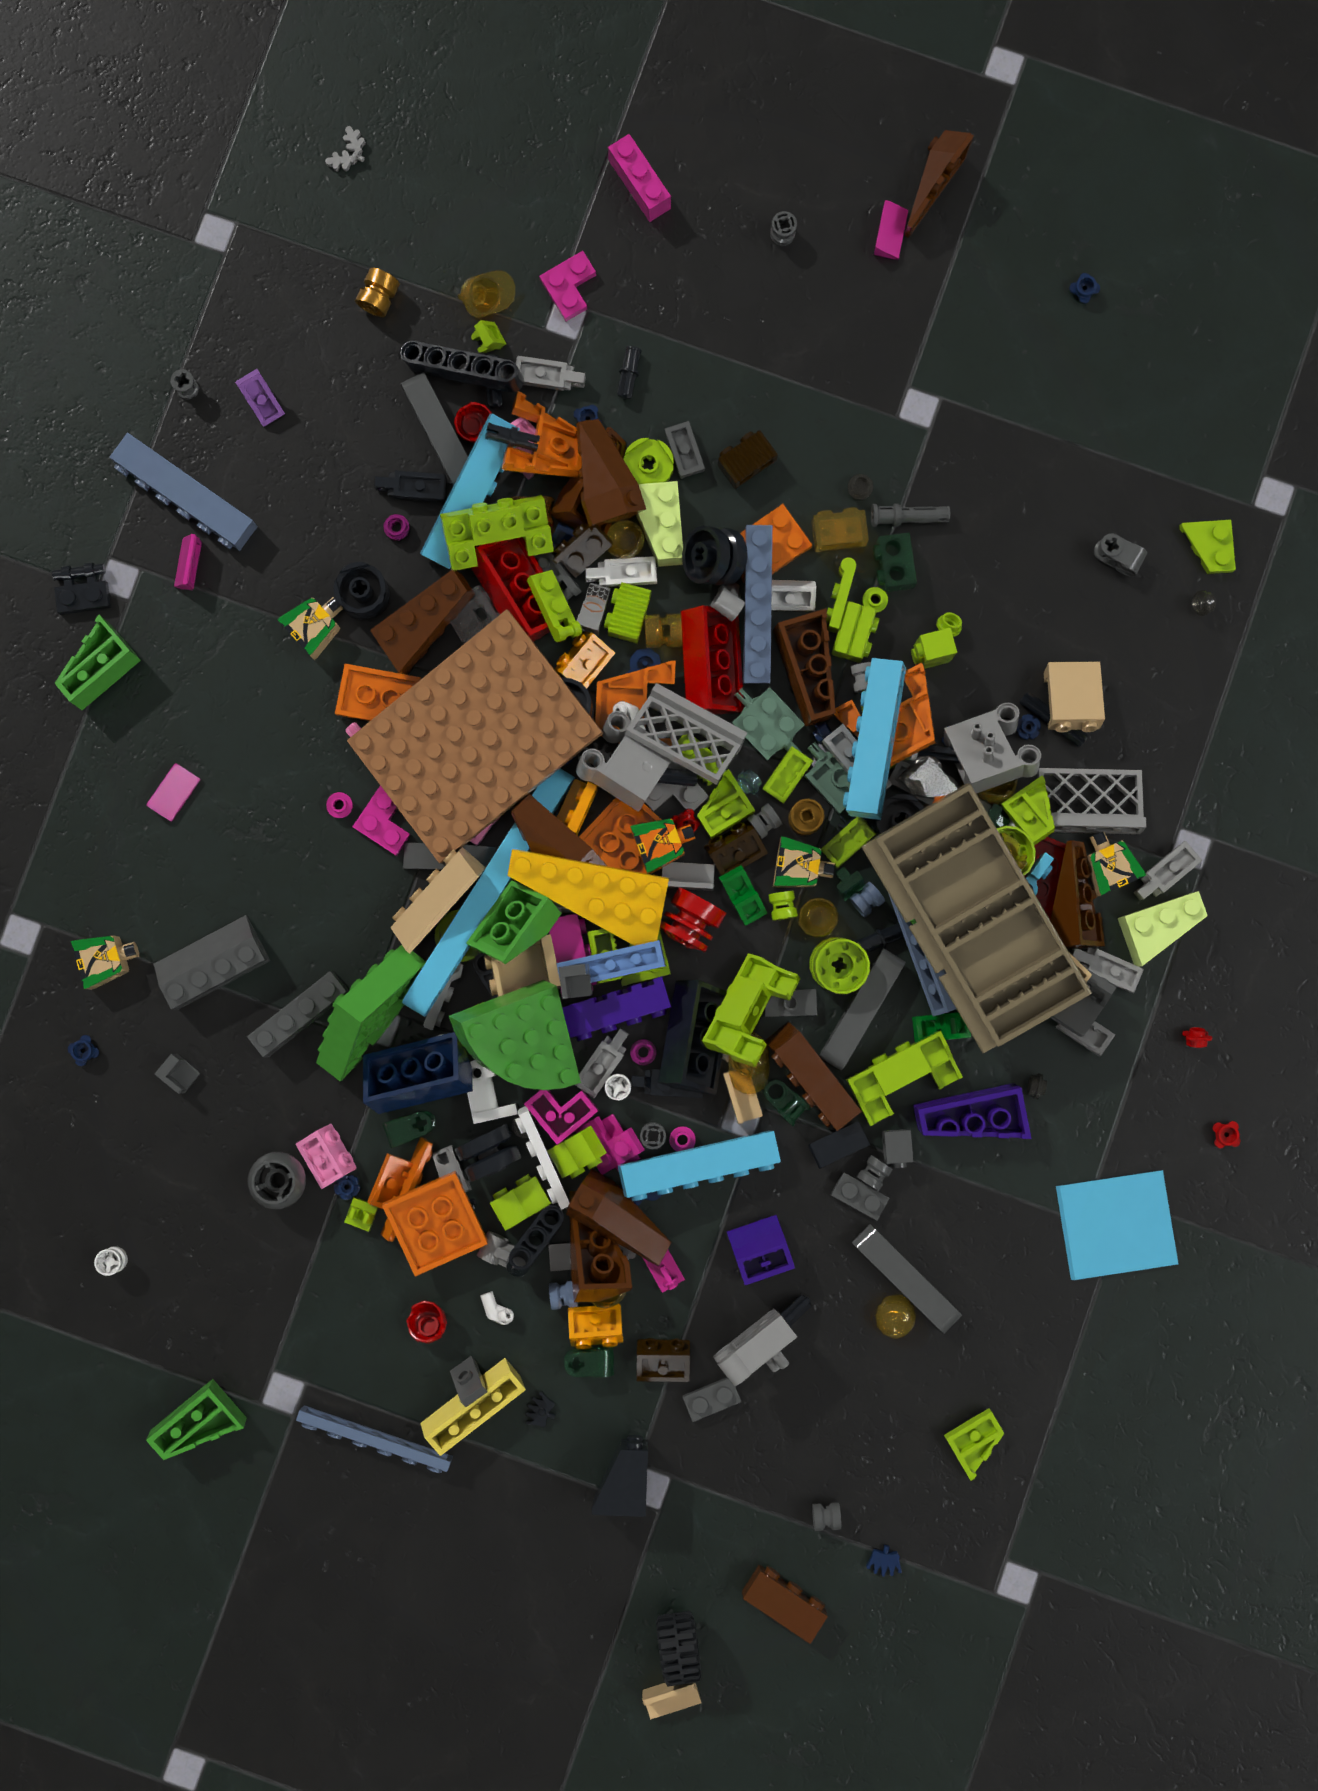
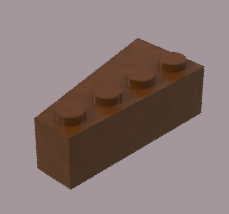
(422, 620)
(808, 664)
(812, 1076)

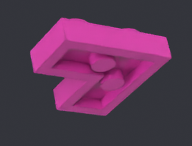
(562, 283)
(376, 823)
(618, 1148)

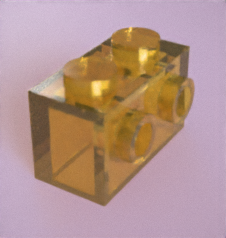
(839, 530)

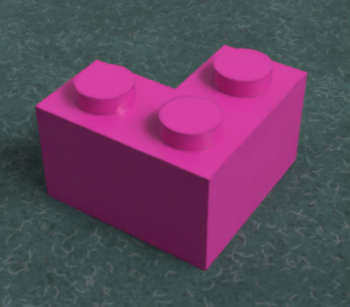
(557, 1119)

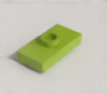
(787, 774)
(848, 841)

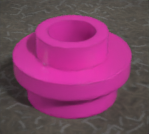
(347, 808)
(682, 1131)

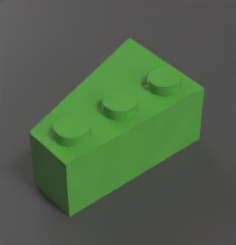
(196, 1421)

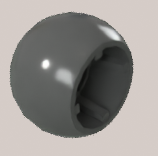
(293, 1174)

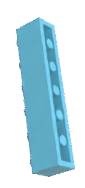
(471, 487)
(875, 738)
(699, 1164)

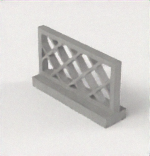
(695, 721)
(1097, 822)

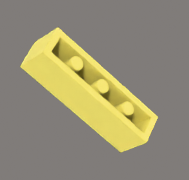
(455, 1421)

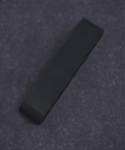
(454, 358)

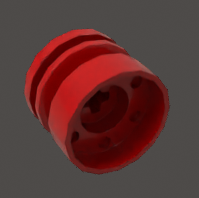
(691, 920)

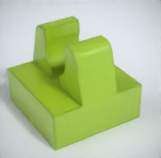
(490, 336)
(361, 1214)

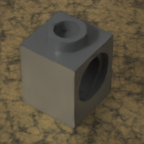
(897, 1147)

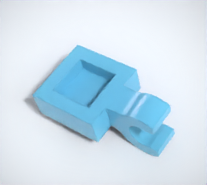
(1040, 869)

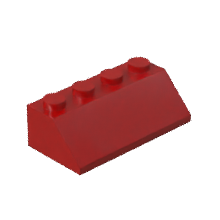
(504, 575)
(712, 660)

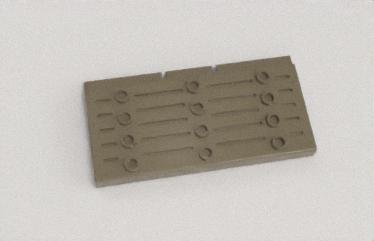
(976, 918)

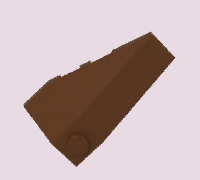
(942, 163)
(608, 484)
(568, 505)
(549, 835)
(1073, 904)
(604, 1209)
(596, 1264)

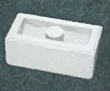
(793, 595)

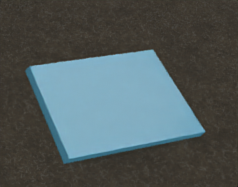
(1117, 1225)

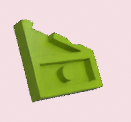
(1212, 544)
(1031, 810)

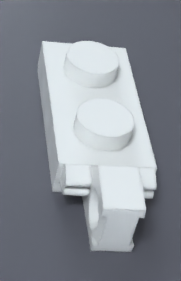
(629, 571)

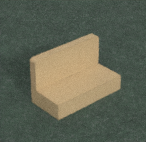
(744, 1105)
(665, 1700)

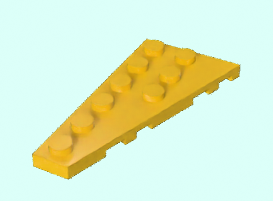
(610, 897)

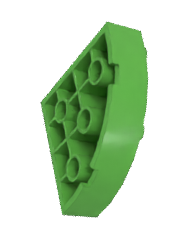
(367, 1011)
(521, 1037)

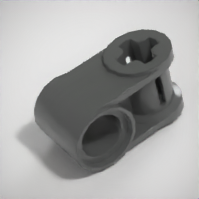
(1124, 555)

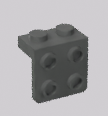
(1083, 1013)

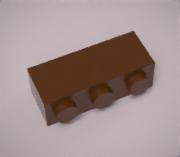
(785, 1603)

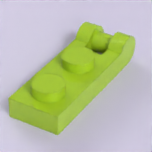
(840, 593)
(554, 606)

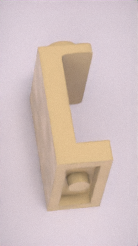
(1075, 696)
(527, 968)

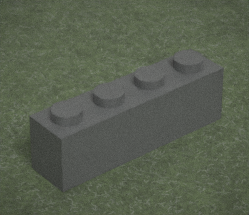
(297, 1014)

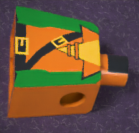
(660, 842)

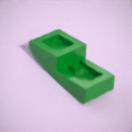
(743, 895)
(949, 1024)

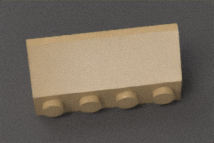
(436, 899)

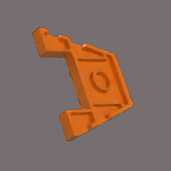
(557, 445)
(631, 689)
(914, 721)

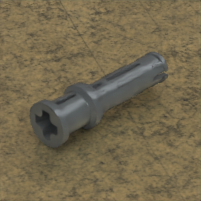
(897, 514)

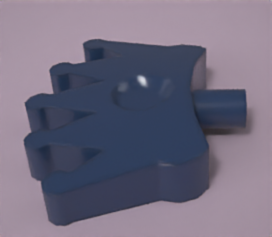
(884, 1560)

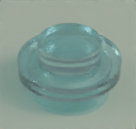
(749, 782)

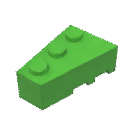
(96, 665)

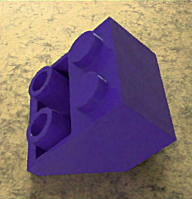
(760, 1249)

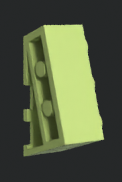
(662, 522)
(1158, 926)

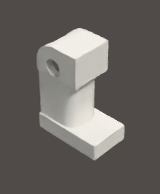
(483, 1098)

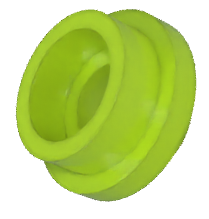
(875, 591)
(950, 620)

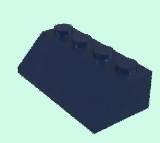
(416, 1073)

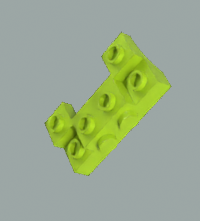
(496, 523)
(743, 1007)
(898, 1070)

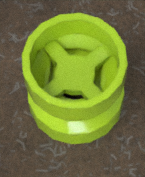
(783, 899)

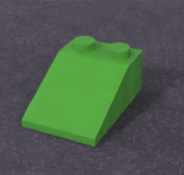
(514, 923)

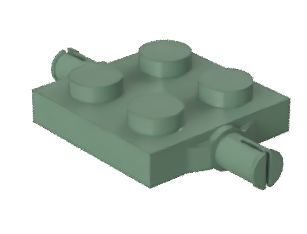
(767, 722)
(828, 778)

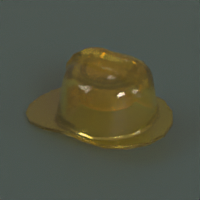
(487, 293)
(749, 1078)

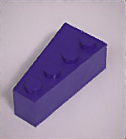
(616, 1008)
(980, 1113)

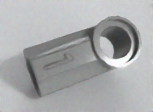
(728, 601)
(498, 1250)

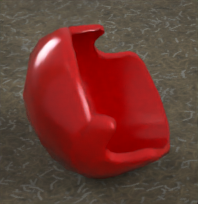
(470, 421)
(426, 1322)

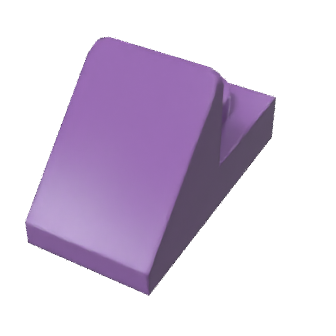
(260, 397)

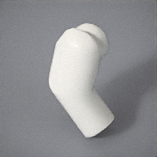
(629, 709)
(494, 1311)

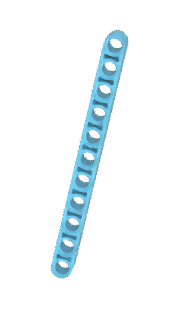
(485, 893)

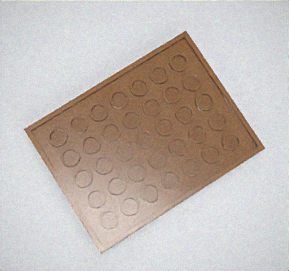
(474, 736)

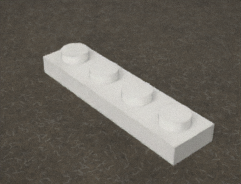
(537, 1148)

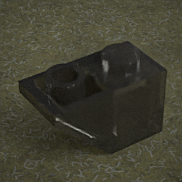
(927, 778)

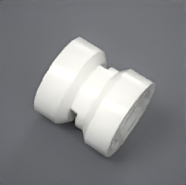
(614, 1086)
(104, 1261)

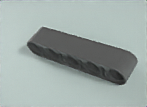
(436, 424)
(862, 1009)
(906, 1278)

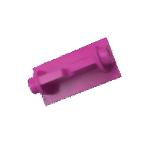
(667, 1273)

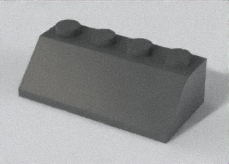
(210, 963)

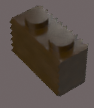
(747, 458)

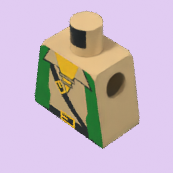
(312, 624)
(799, 865)
(1112, 865)
(102, 959)

